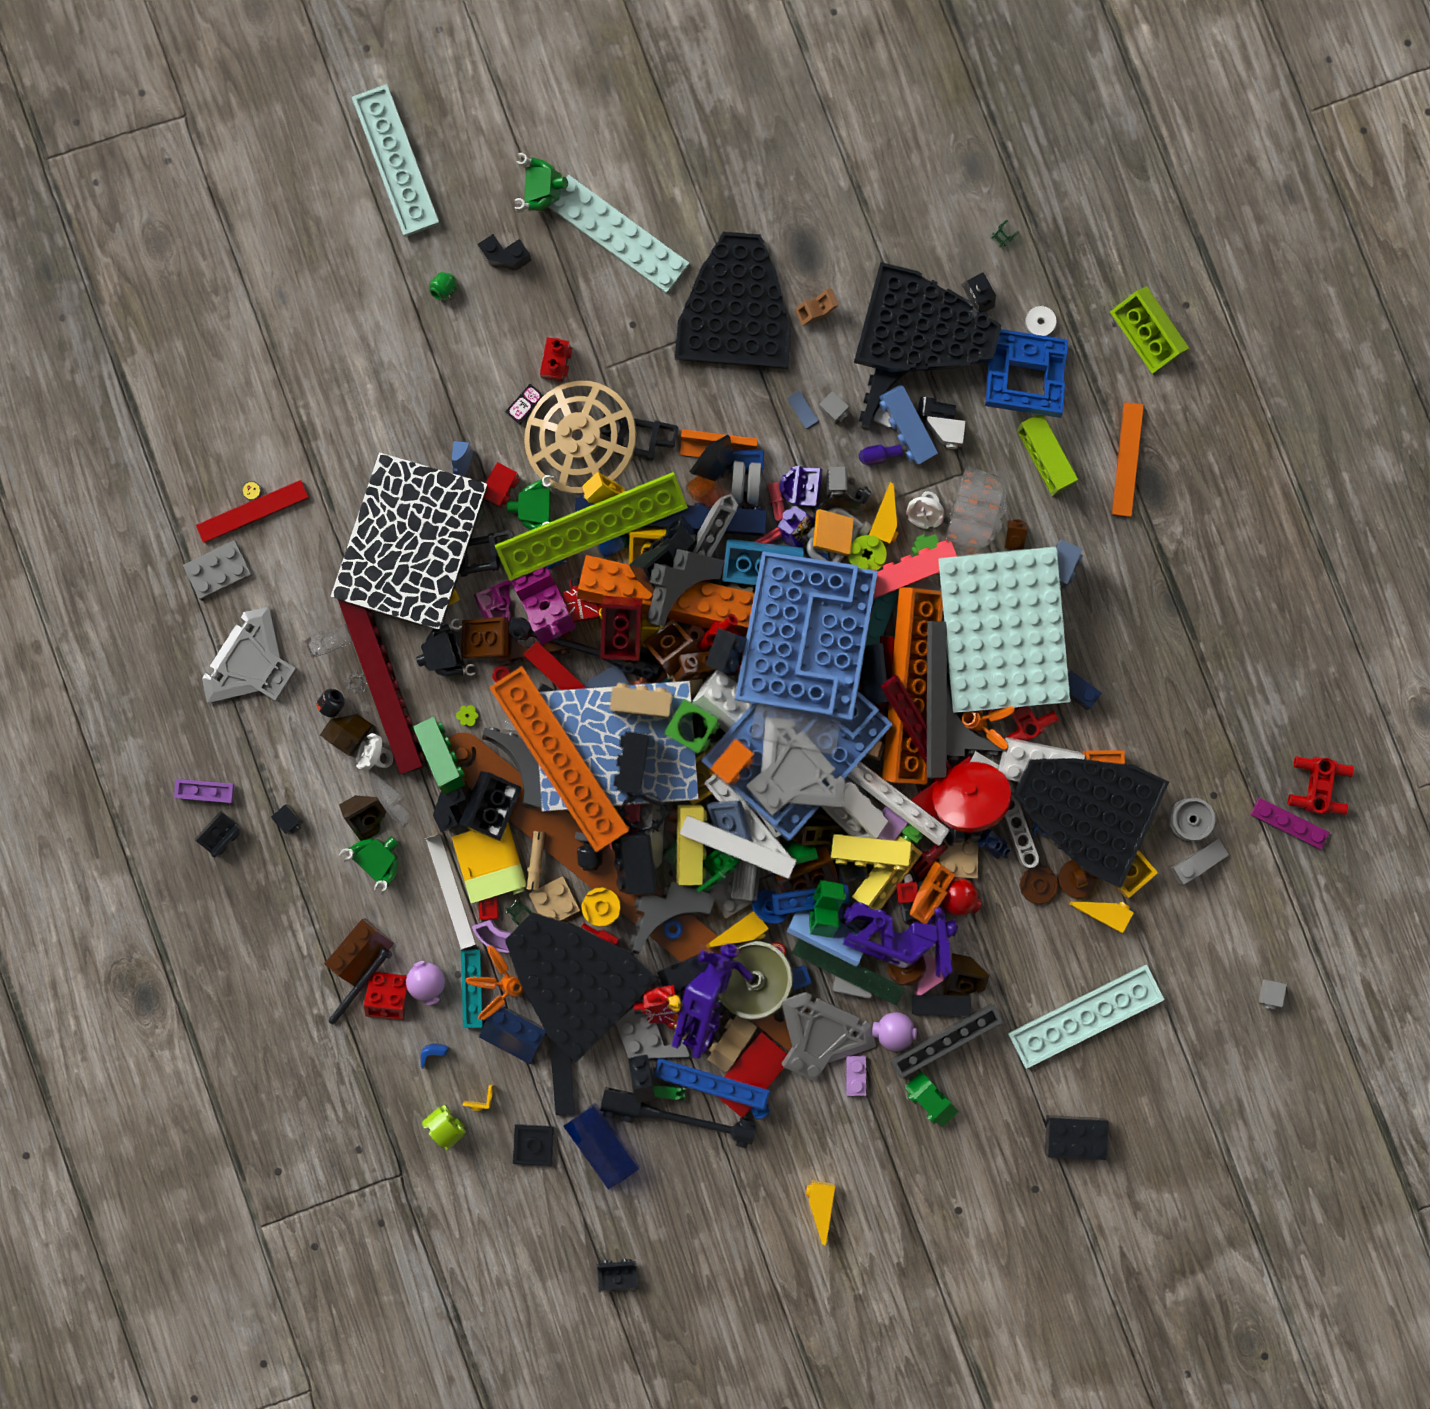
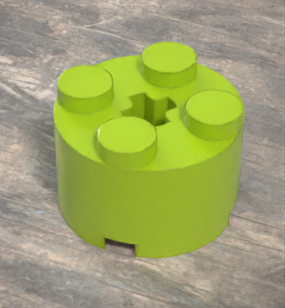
(871, 545)
(444, 1128)

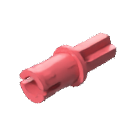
(776, 500)

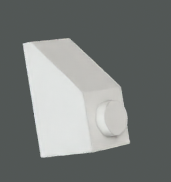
(947, 431)

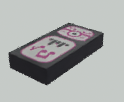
(524, 404)

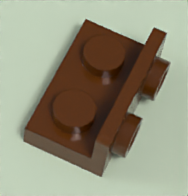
(693, 667)

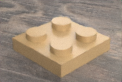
(961, 860)
(555, 900)

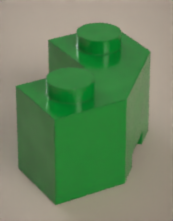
(824, 918)
(931, 1099)

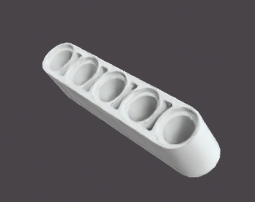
(1022, 830)

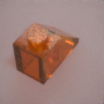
(700, 488)

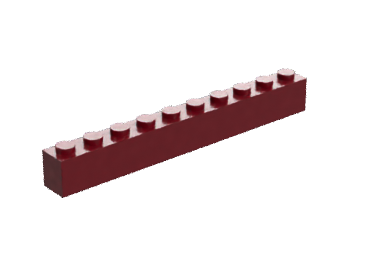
(383, 687)

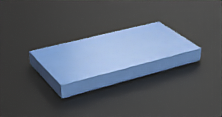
(800, 928)

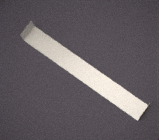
(450, 891)

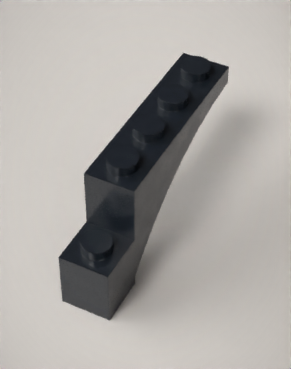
(880, 384)

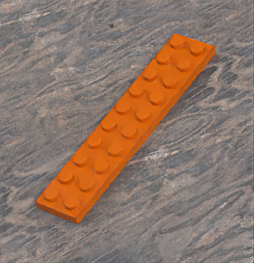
(559, 759)

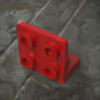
(386, 996)

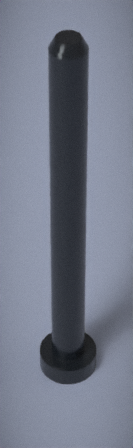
(384, 953)

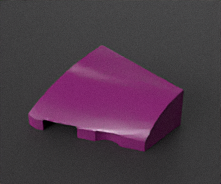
(494, 601)

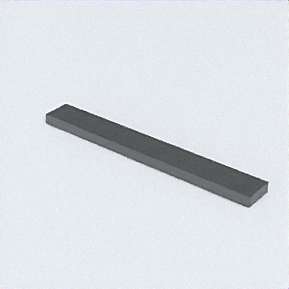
(936, 698)

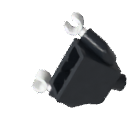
(443, 652)

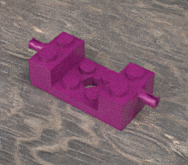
(537, 591)

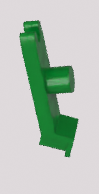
(670, 1092)

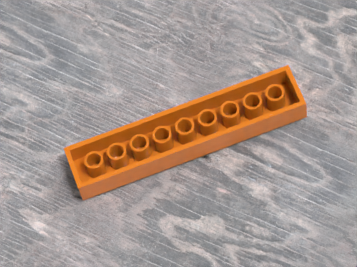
(696, 606)
(915, 608)

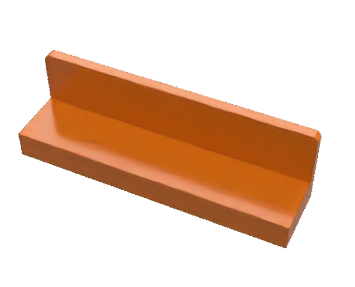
(695, 442)

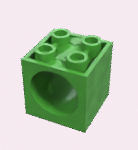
(675, 731)

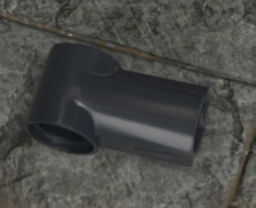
(932, 408)

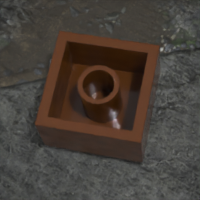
(668, 645)

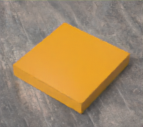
(833, 532)

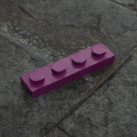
(1289, 823)

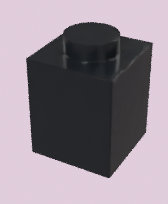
(287, 820)

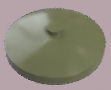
(769, 986)

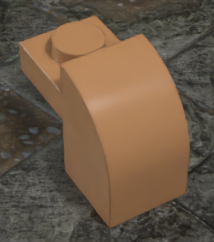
(817, 308)

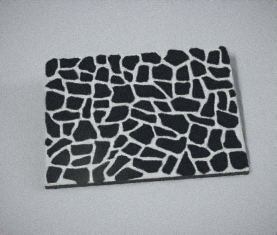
(409, 541)

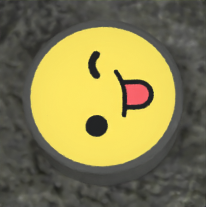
(251, 490)

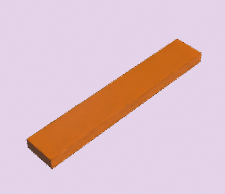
(1127, 459)

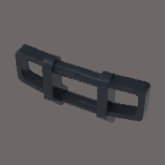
(656, 425)
(494, 565)

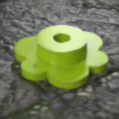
(461, 715)

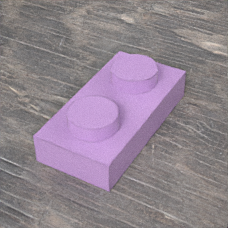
(856, 1076)

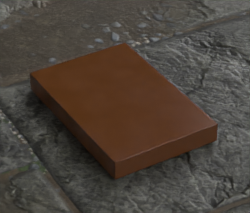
(484, 637)

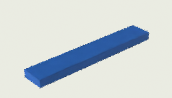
(711, 1084)

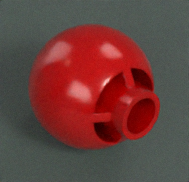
(961, 898)

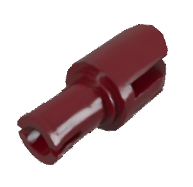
(927, 859)

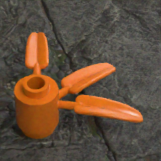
(977, 723)
(509, 984)

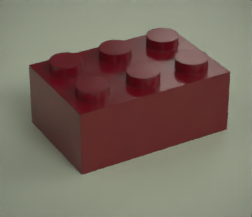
(621, 628)

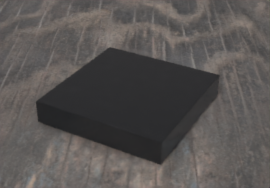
(533, 1144)

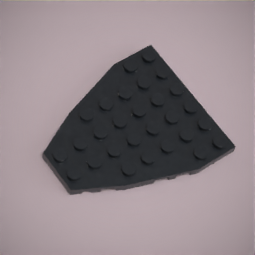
(735, 308)
(922, 326)
(1092, 810)
(575, 980)

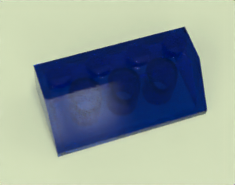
(601, 1146)

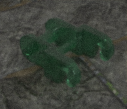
(1010, 238)
(509, 910)

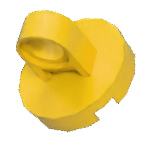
(601, 907)

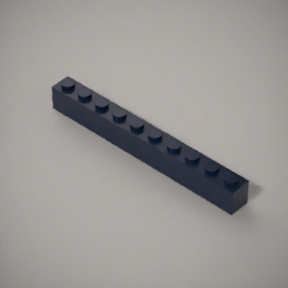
(744, 521)

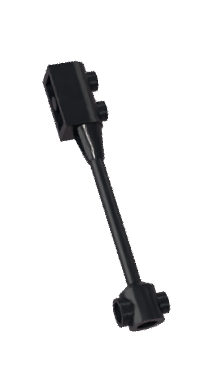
(645, 667)
(624, 1104)

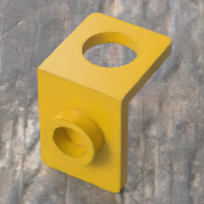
(477, 1106)

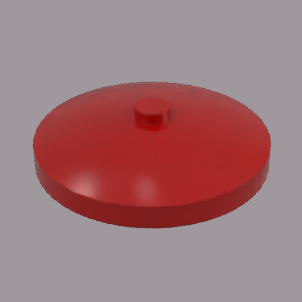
(972, 797)

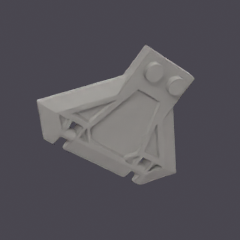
(249, 661)
(795, 777)
(821, 1035)

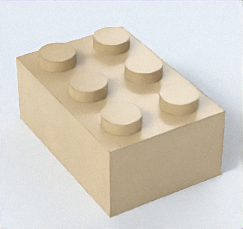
(640, 701)

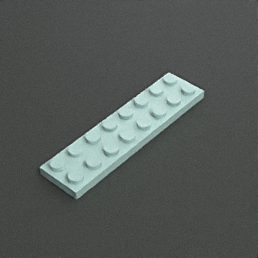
(395, 160)
(619, 235)
(1085, 1016)

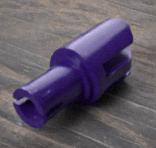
(878, 454)

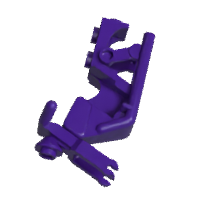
(905, 947)
(701, 998)

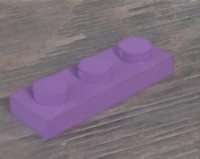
(204, 790)

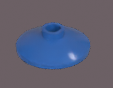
(764, 908)

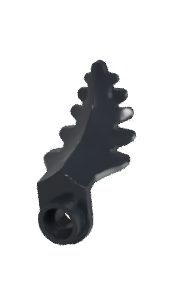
(845, 500)

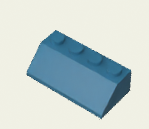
(744, 559)

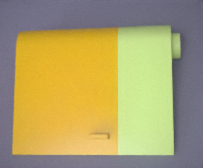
(489, 864)

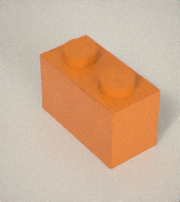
(732, 763)

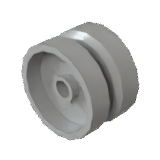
(746, 482)
(1195, 830)

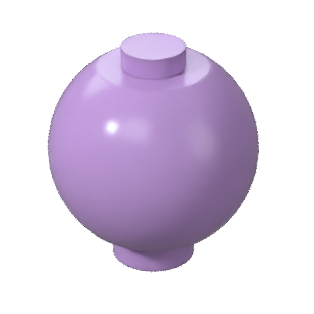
(425, 982)
(895, 1031)

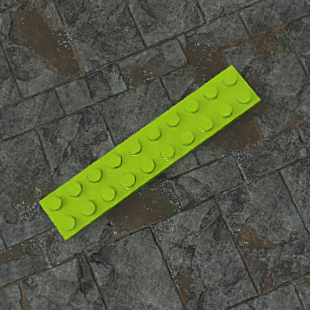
(591, 526)

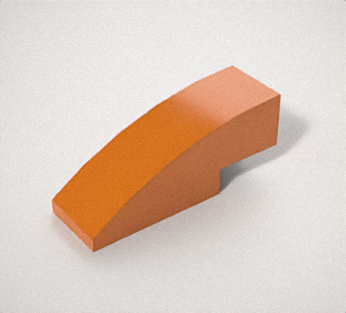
(931, 892)

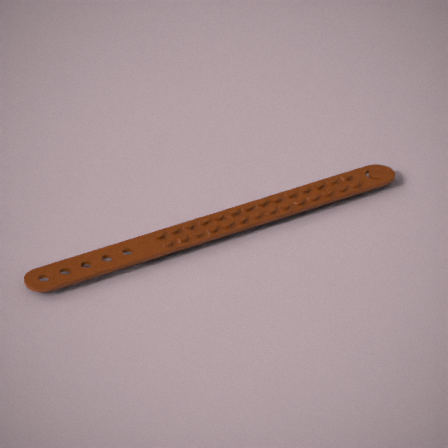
(563, 846)

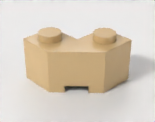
(731, 1043)

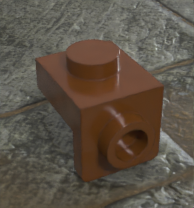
(1015, 534)

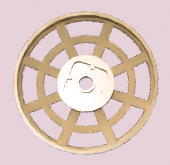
(591, 435)

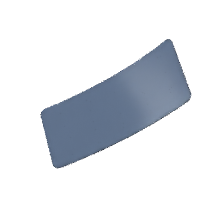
(802, 409)

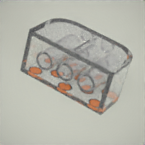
(976, 511)

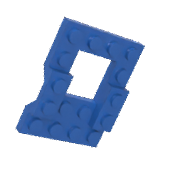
(1029, 352)

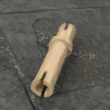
(535, 860)

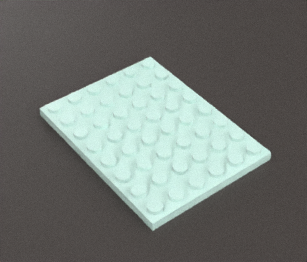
(1004, 629)

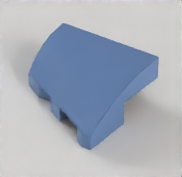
(461, 457)

